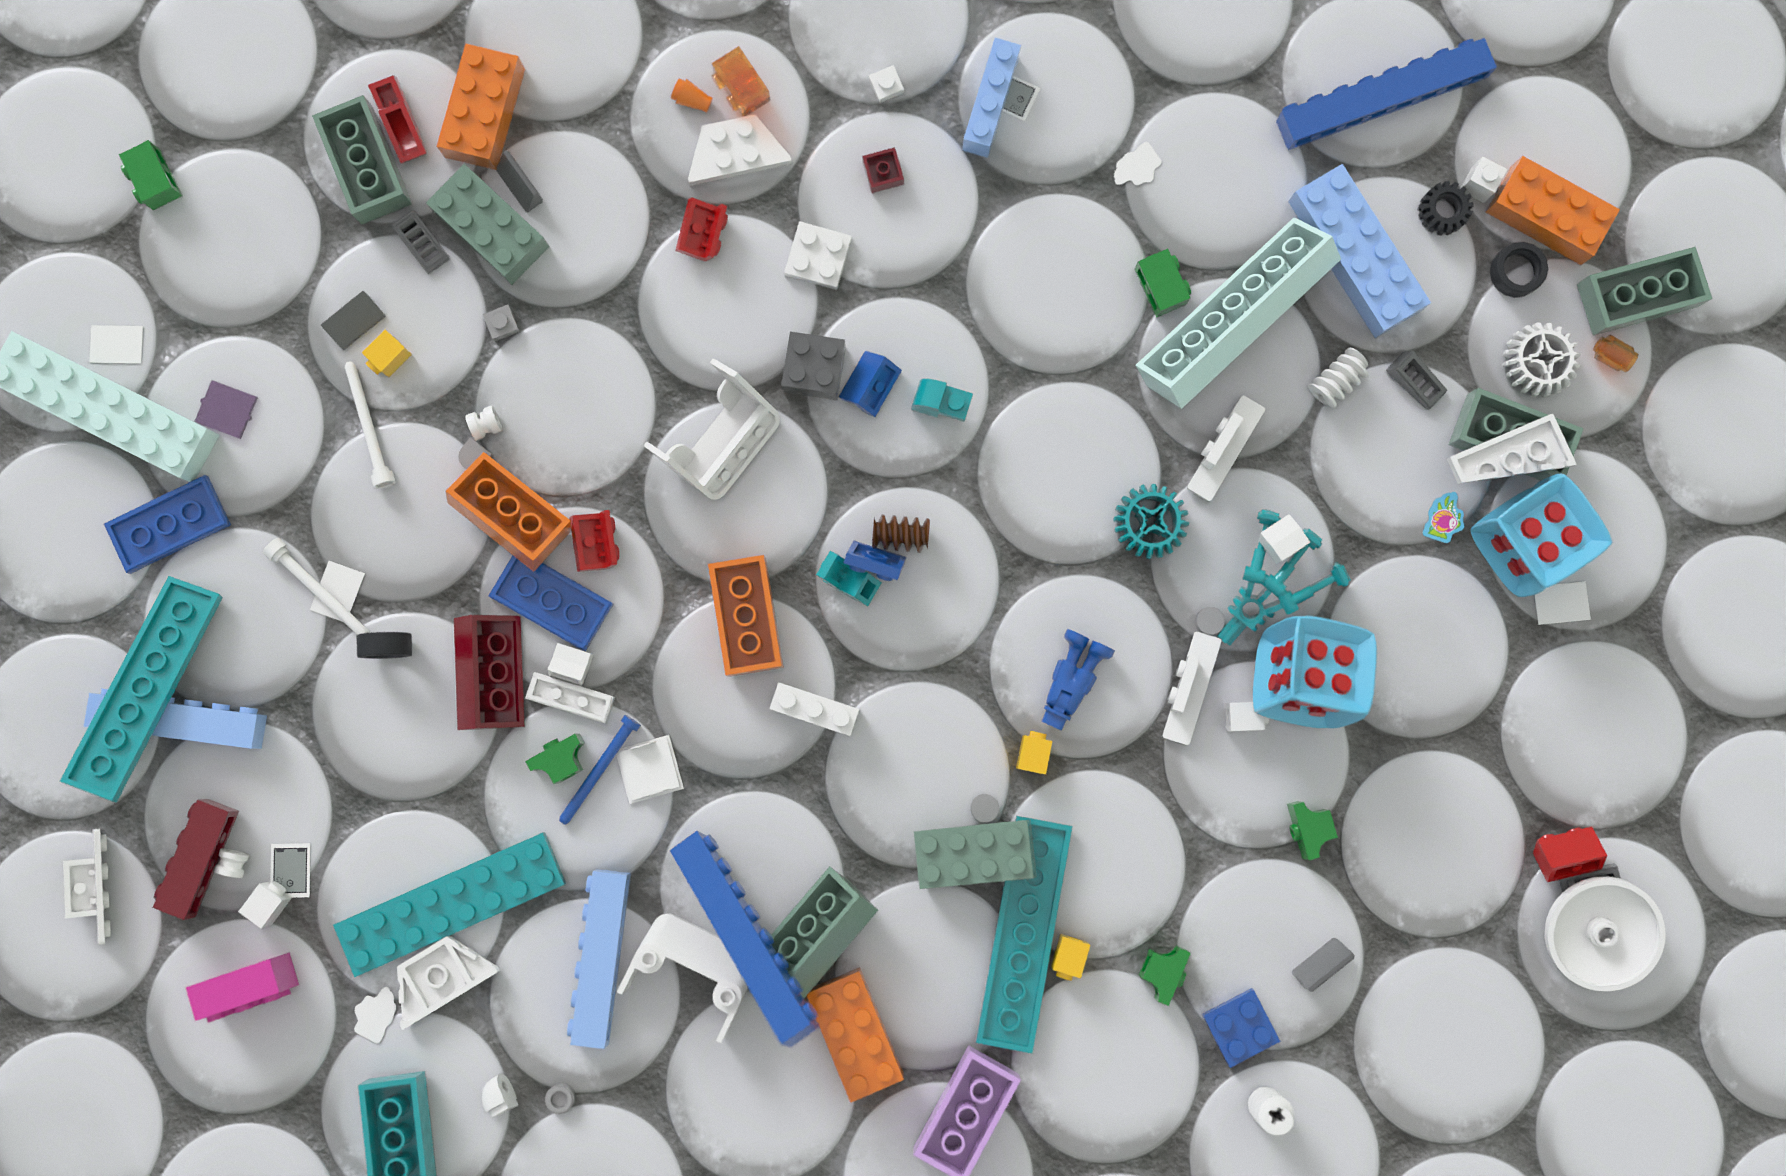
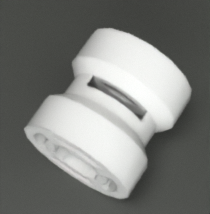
(483, 423)

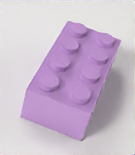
(966, 1114)

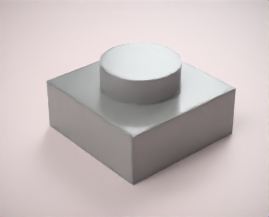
(501, 323)

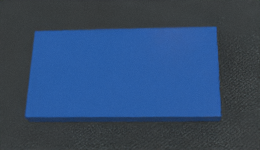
(167, 524)
(552, 601)

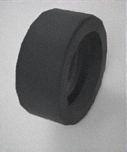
(1531, 253)
(384, 645)

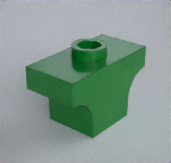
(559, 758)
(1310, 828)
(1165, 972)

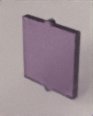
(226, 409)

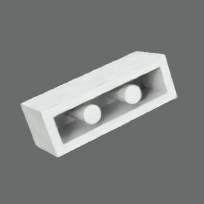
(814, 709)

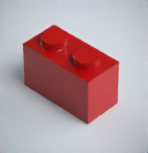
(1569, 854)

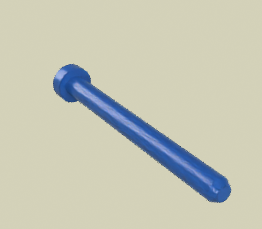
(599, 768)

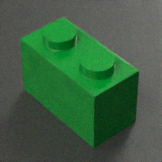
(149, 175)
(1163, 282)

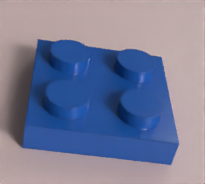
(879, 561)
(1241, 1027)

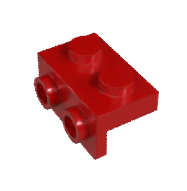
(701, 229)
(594, 541)

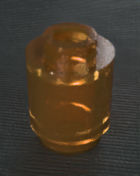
(1615, 353)

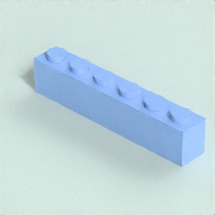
(200, 723)
(599, 959)

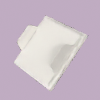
(649, 769)

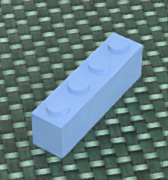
(991, 97)

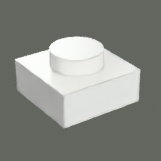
(886, 84)

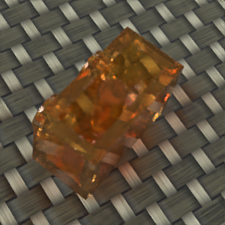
(740, 82)

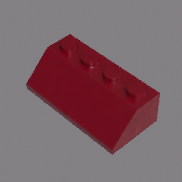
(488, 672)

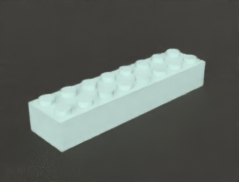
(1238, 312)
(104, 408)

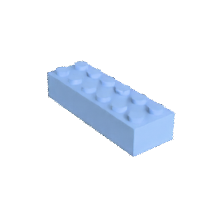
(1369, 263)

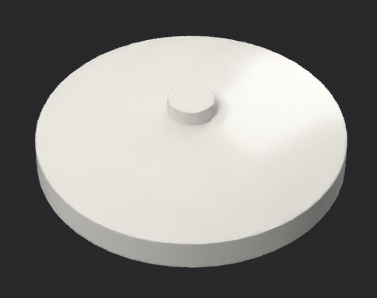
(1605, 934)

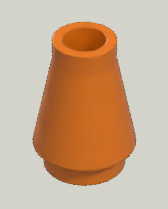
(691, 96)

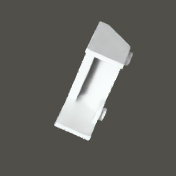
(729, 440)
(696, 950)

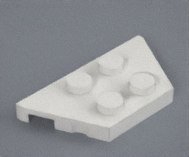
(735, 149)
(439, 977)

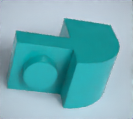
(937, 398)
(854, 584)

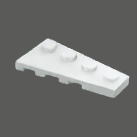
(1518, 452)

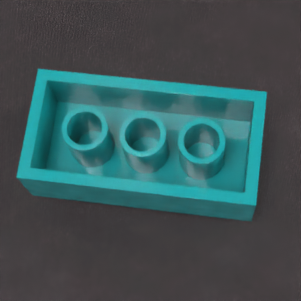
(397, 1125)

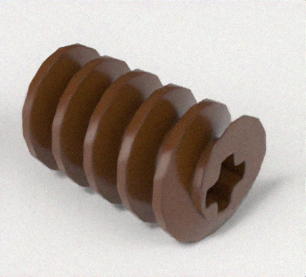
(900, 533)

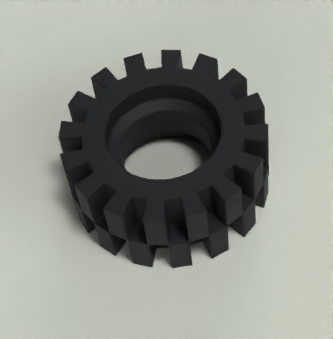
(1456, 197)

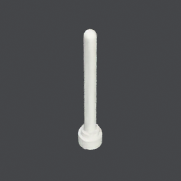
(382, 476)
(278, 552)

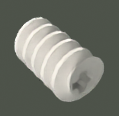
(1338, 377)
(1271, 1111)

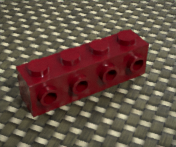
(195, 858)

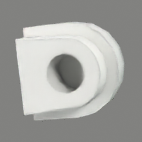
(498, 1096)

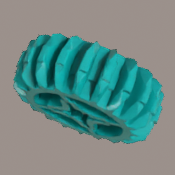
(1160, 529)

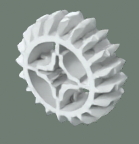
(1541, 340)

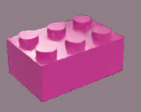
(242, 988)

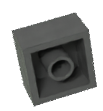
(813, 365)

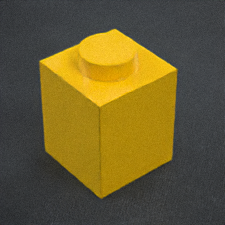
(385, 354)
(1034, 753)
(1070, 957)

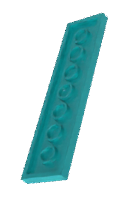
(141, 689)
(449, 904)
(1024, 944)

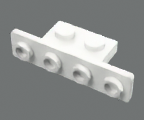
(1226, 447)
(1191, 689)
(84, 887)

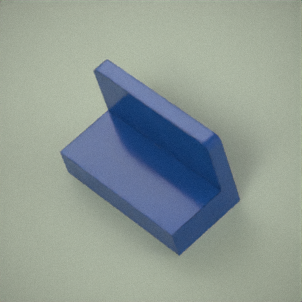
(870, 382)

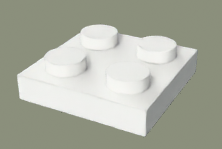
(818, 255)

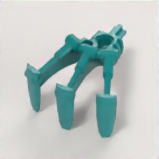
(1274, 584)

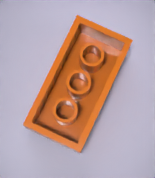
(481, 106)
(1552, 210)
(508, 511)
(745, 615)
(855, 1035)

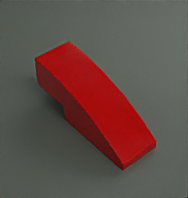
(397, 118)

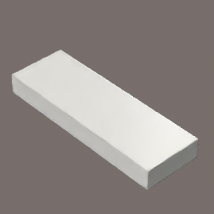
(570, 697)

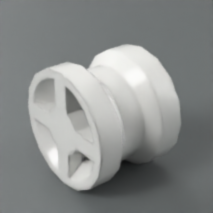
(231, 863)

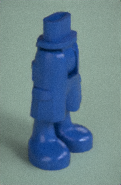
(1070, 682)

